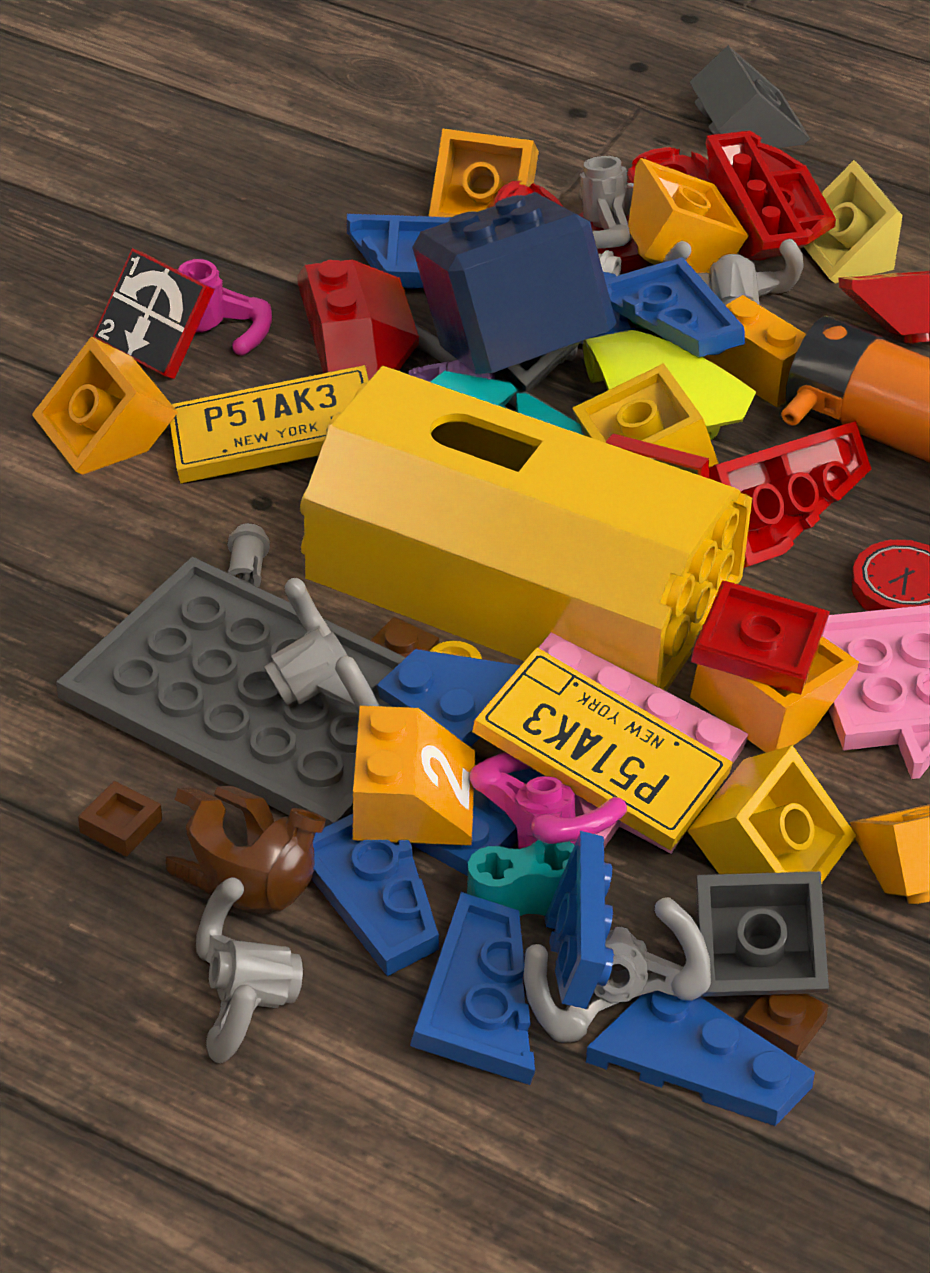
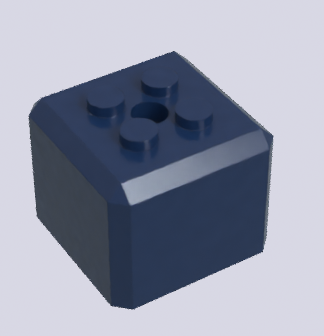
(513, 282)

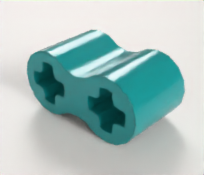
(518, 877)

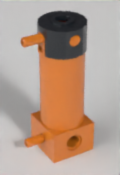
(859, 377)

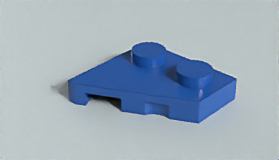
(446, 688)

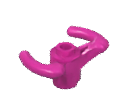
(230, 304)
(542, 806)

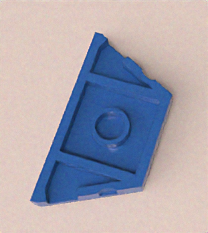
(388, 242)

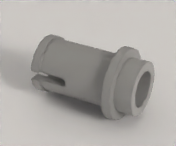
(248, 548)

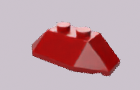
(767, 193)
(895, 301)
(357, 316)

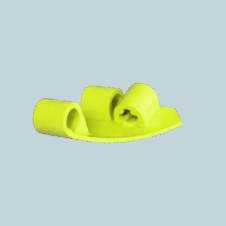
(630, 353)

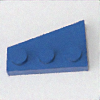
(376, 894)
(703, 1052)

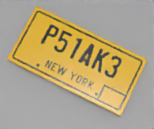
(259, 424)
(603, 747)

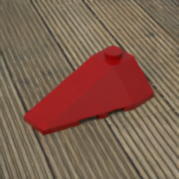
(793, 485)

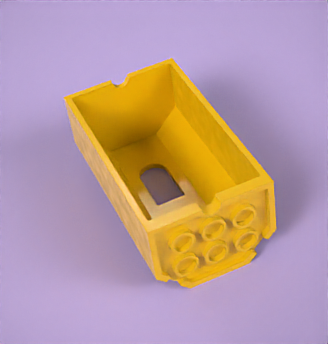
(517, 528)

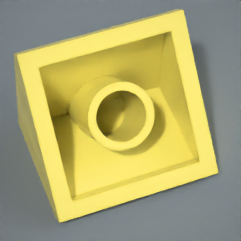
(864, 231)

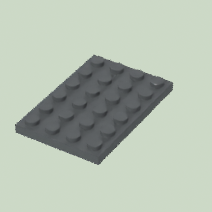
(195, 685)

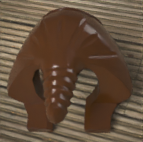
(272, 866)

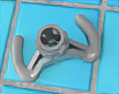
(606, 200)
(737, 275)
(316, 660)
(242, 973)
(683, 982)

